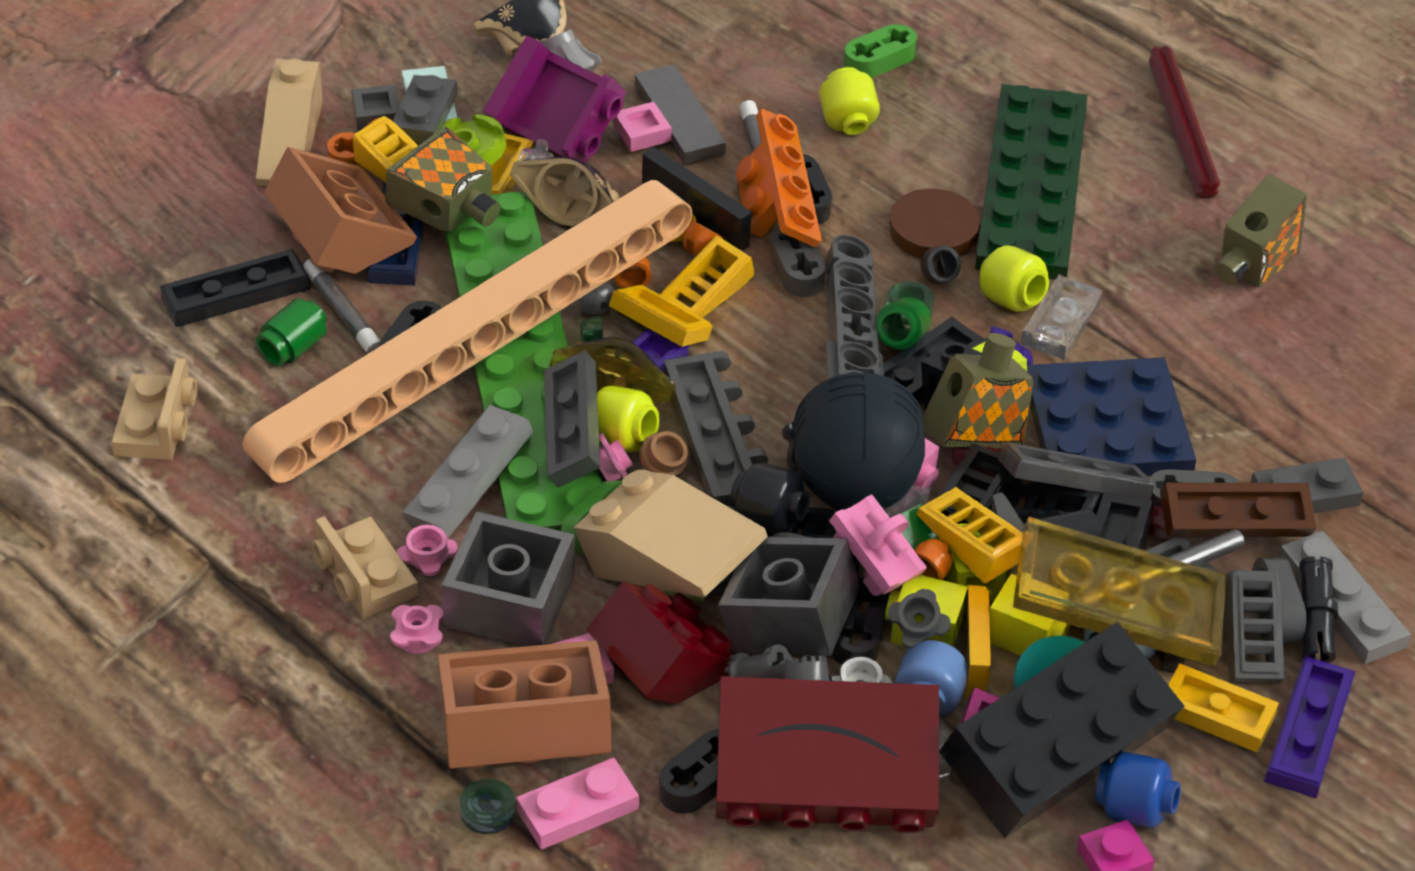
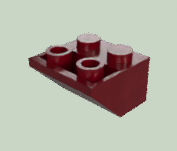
(661, 642)

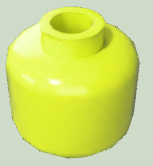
(849, 101)
(1014, 278)
(626, 416)

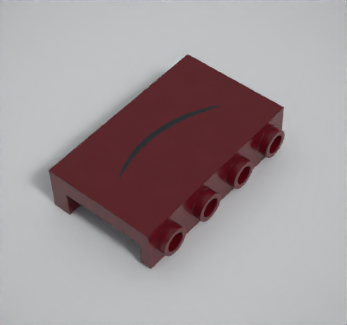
(828, 753)

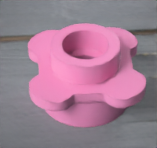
(613, 459)
(427, 549)
(417, 628)

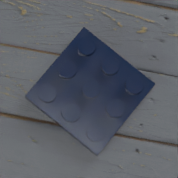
(1112, 412)

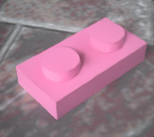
(577, 803)

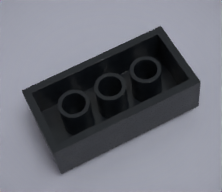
(1060, 729)

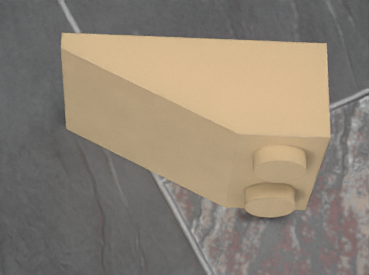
(665, 535)

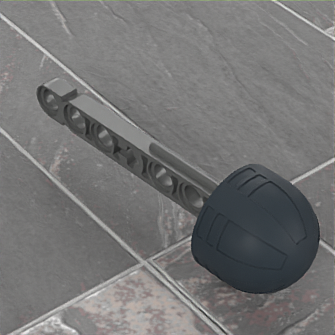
(857, 427)

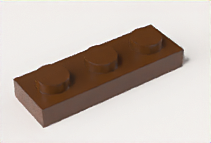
(1248, 507)

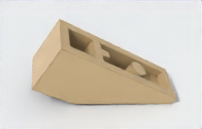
(290, 113)

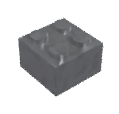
(508, 580)
(791, 596)

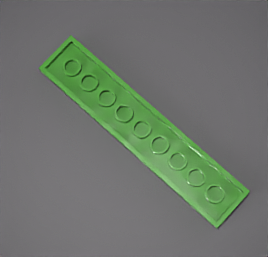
(515, 373)

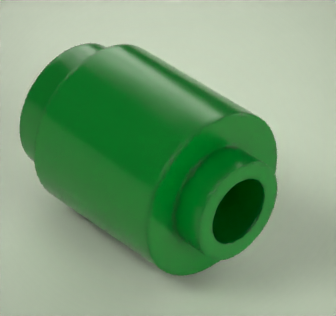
(291, 332)
(893, 332)

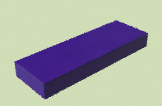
(1309, 727)

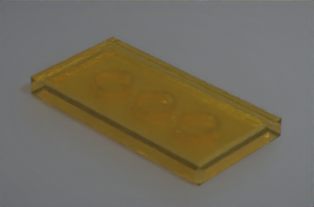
(1107, 582)

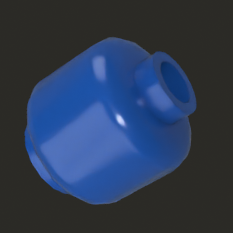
(1137, 790)

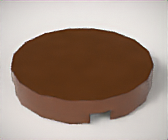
(933, 219)

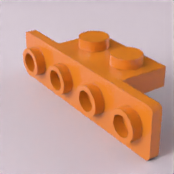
(776, 182)

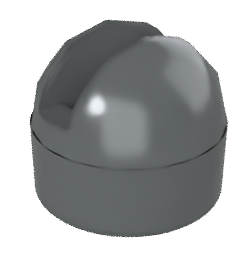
(597, 300)

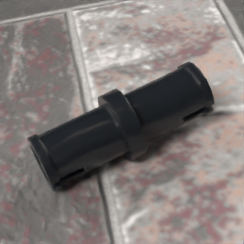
(1319, 607)

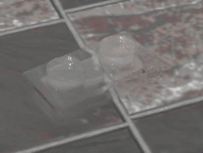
(1061, 317)

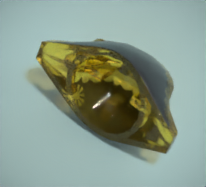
(622, 365)

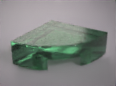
(591, 328)

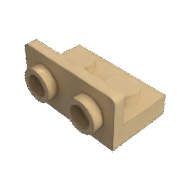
(155, 414)
(363, 566)

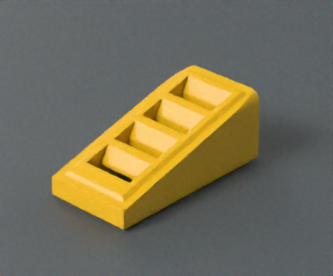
(377, 142)
(714, 255)
(973, 550)

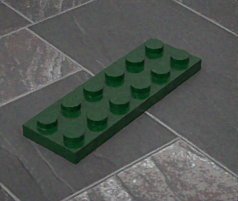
(1034, 175)

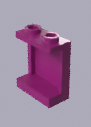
(555, 101)

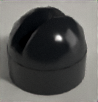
(946, 263)

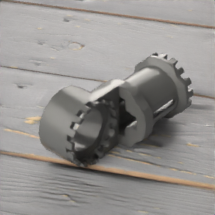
(777, 664)

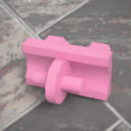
(878, 545)

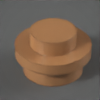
(664, 453)

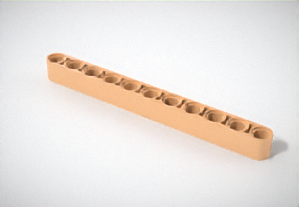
(465, 332)

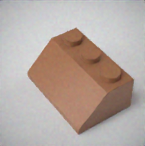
(336, 212)
(524, 704)

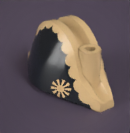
(521, 18)
(563, 188)

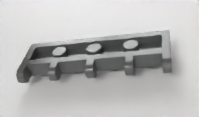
(710, 422)

